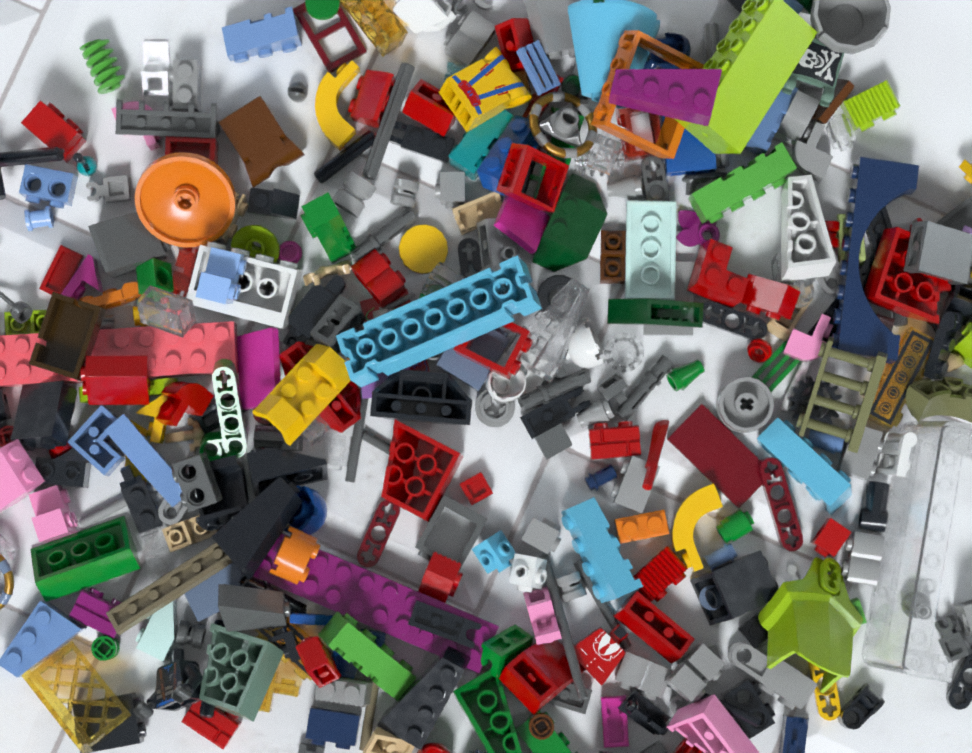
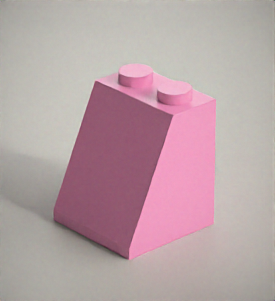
(17, 475)

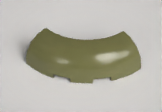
(940, 397)

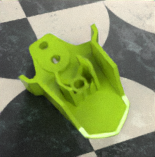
(813, 621)

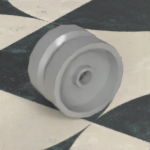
(759, 405)

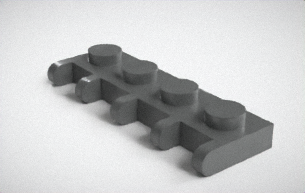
(166, 122)

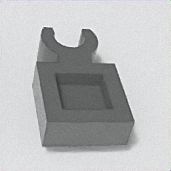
(954, 643)

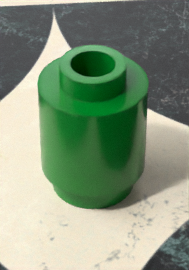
(735, 526)

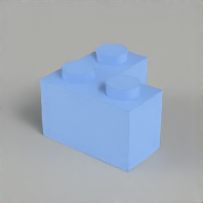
(221, 276)

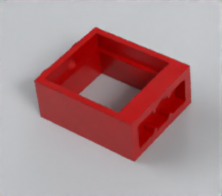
(516, 171)
(513, 363)

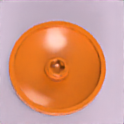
(185, 199)

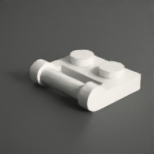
(895, 461)

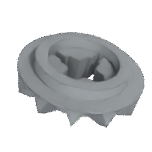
(488, 418)

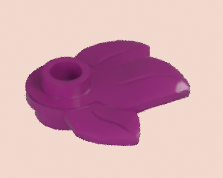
(693, 229)

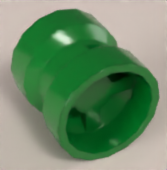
(110, 647)

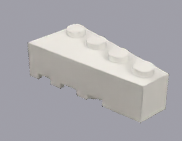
(804, 235)

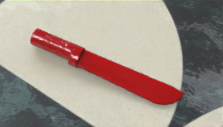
(656, 445)

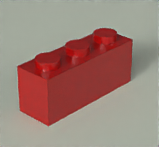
(654, 627)

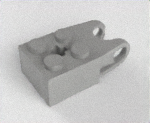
(782, 679)

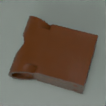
(259, 140)

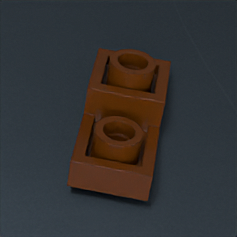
(612, 257)

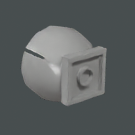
(850, 24)

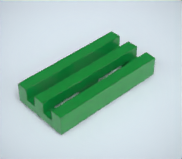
(756, 375)

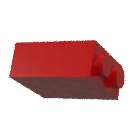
(116, 380)

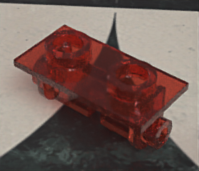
(186, 260)

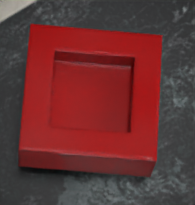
(476, 488)

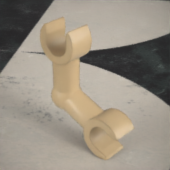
(340, 268)

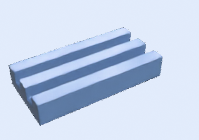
(541, 65)

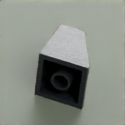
(738, 587)

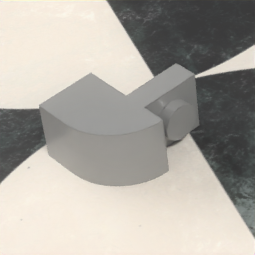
(800, 112)
(808, 158)

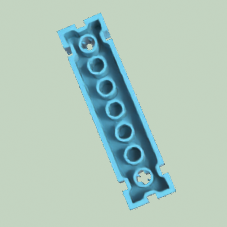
(438, 321)

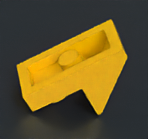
(156, 429)

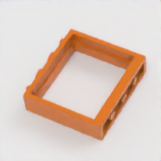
(671, 129)

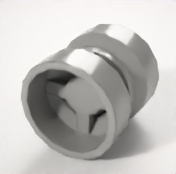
(404, 193)
(573, 592)

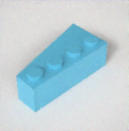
(806, 465)
(599, 551)

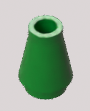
(684, 375)

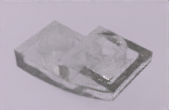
(155, 553)

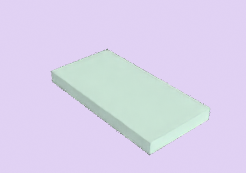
(650, 250)

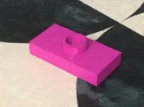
(614, 722)

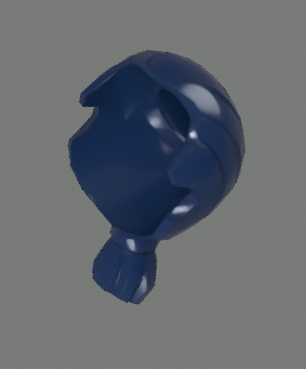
(675, 41)

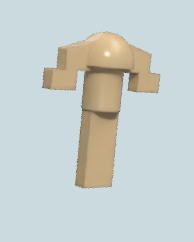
(196, 434)

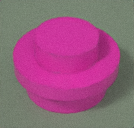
(290, 252)

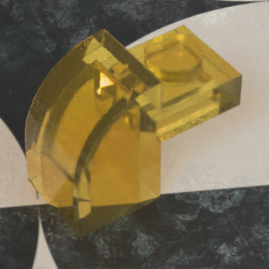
(285, 687)

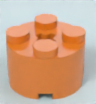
(294, 556)

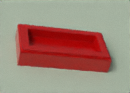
(61, 270)

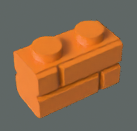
(641, 526)

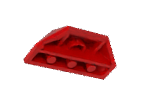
(344, 408)

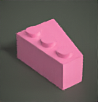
(710, 728)

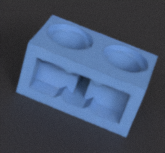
(49, 181)

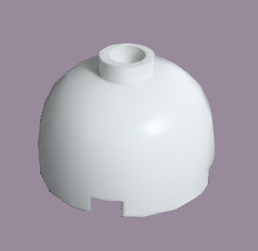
(585, 346)

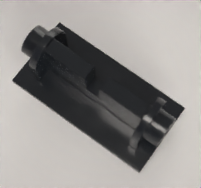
(645, 713)

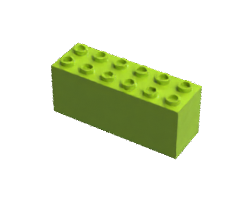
(755, 65)

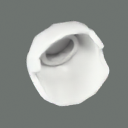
(506, 389)

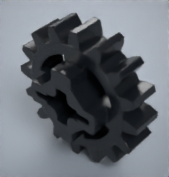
(798, 400)

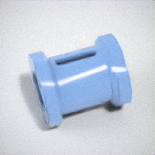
(39, 218)

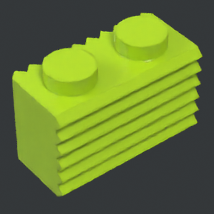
(870, 106)

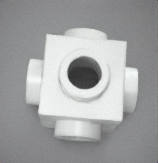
(528, 572)

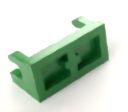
(504, 648)

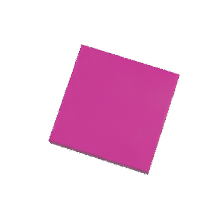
(521, 223)

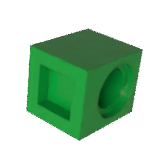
(154, 273)

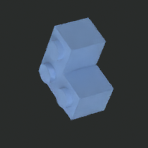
(93, 442)

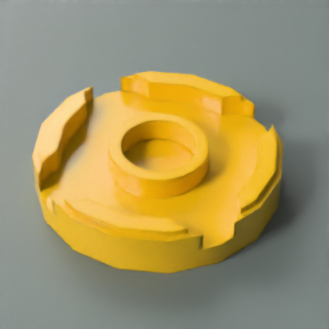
(423, 248)

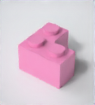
(52, 514)

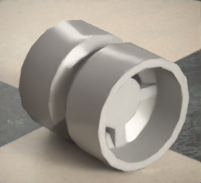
(354, 192)

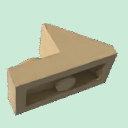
(385, 742)

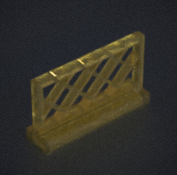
(63, 714)

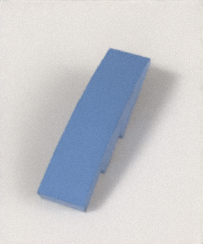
(145, 458)

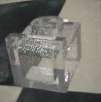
(340, 441)

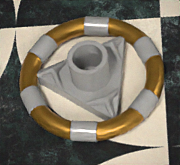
(562, 125)

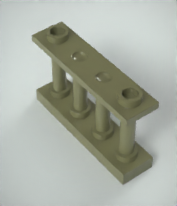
(858, 412)

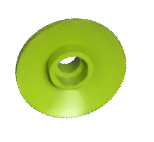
(247, 235)

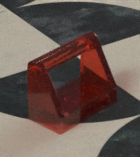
(623, 119)

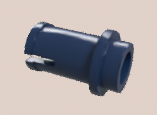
(600, 477)

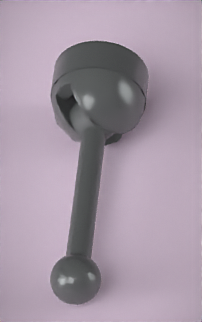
(20, 310)

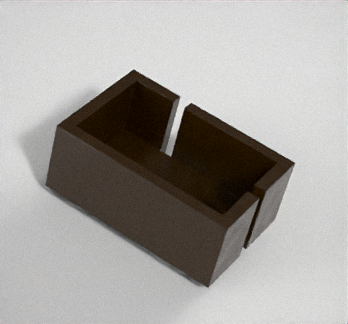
(69, 336)

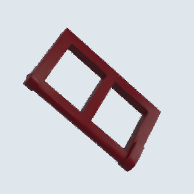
(331, 67)

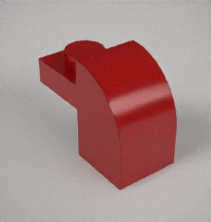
(181, 399)

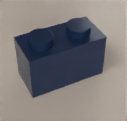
(333, 726)

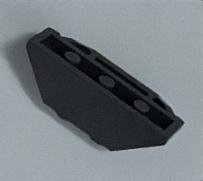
(421, 398)

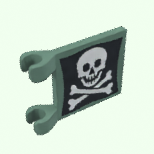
(819, 68)

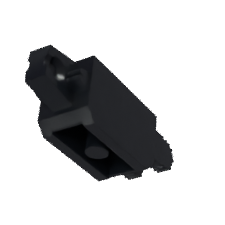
(312, 309)

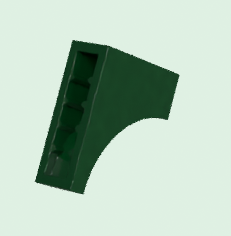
(655, 312)

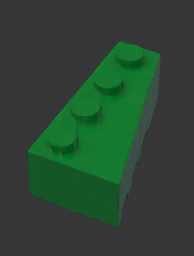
(326, 223)
(489, 713)

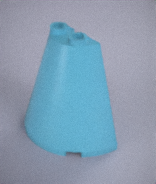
(597, 35)

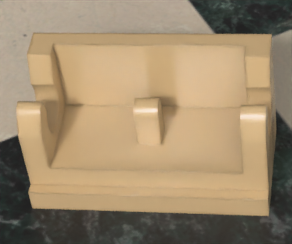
(476, 211)

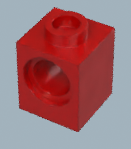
(830, 538)

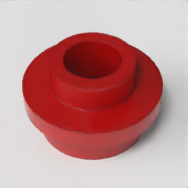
(759, 355)

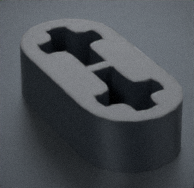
(463, 261)

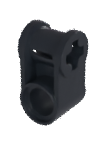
(864, 705)

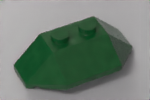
(572, 226)

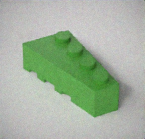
(742, 185)
(367, 655)

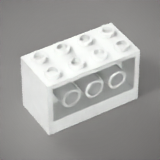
(254, 301)

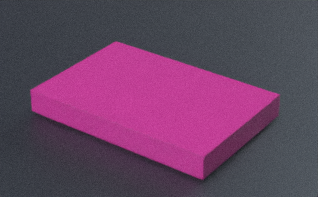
(258, 365)

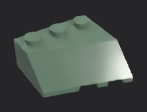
(238, 672)

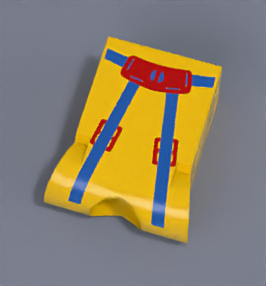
(483, 90)

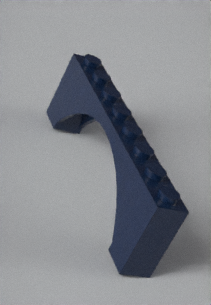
(874, 187)

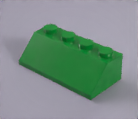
(84, 559)

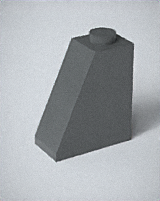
(252, 608)

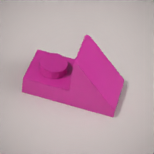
(86, 273)

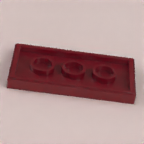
(718, 455)

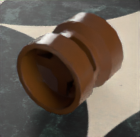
(541, 722)

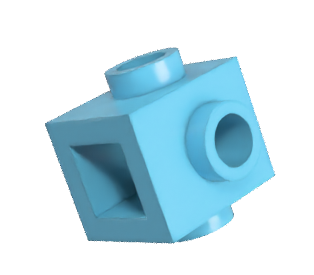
(494, 552)

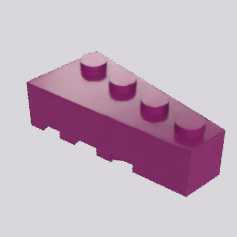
(668, 92)

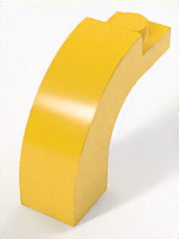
(326, 105)
(685, 519)

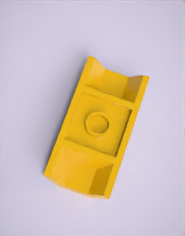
(304, 392)

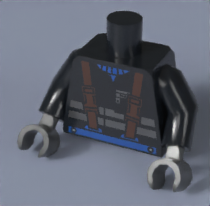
(176, 686)

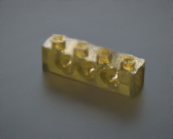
(377, 23)

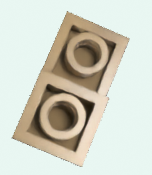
(185, 534)

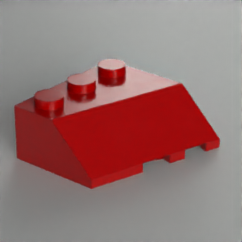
(900, 291)
(418, 471)

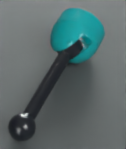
(85, 163)

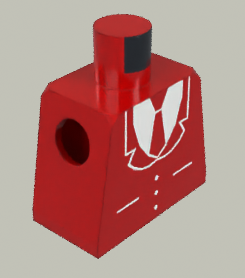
(601, 652)

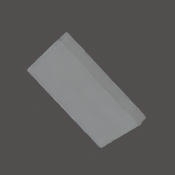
(683, 273)

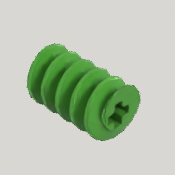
(102, 66)

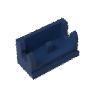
(793, 734)

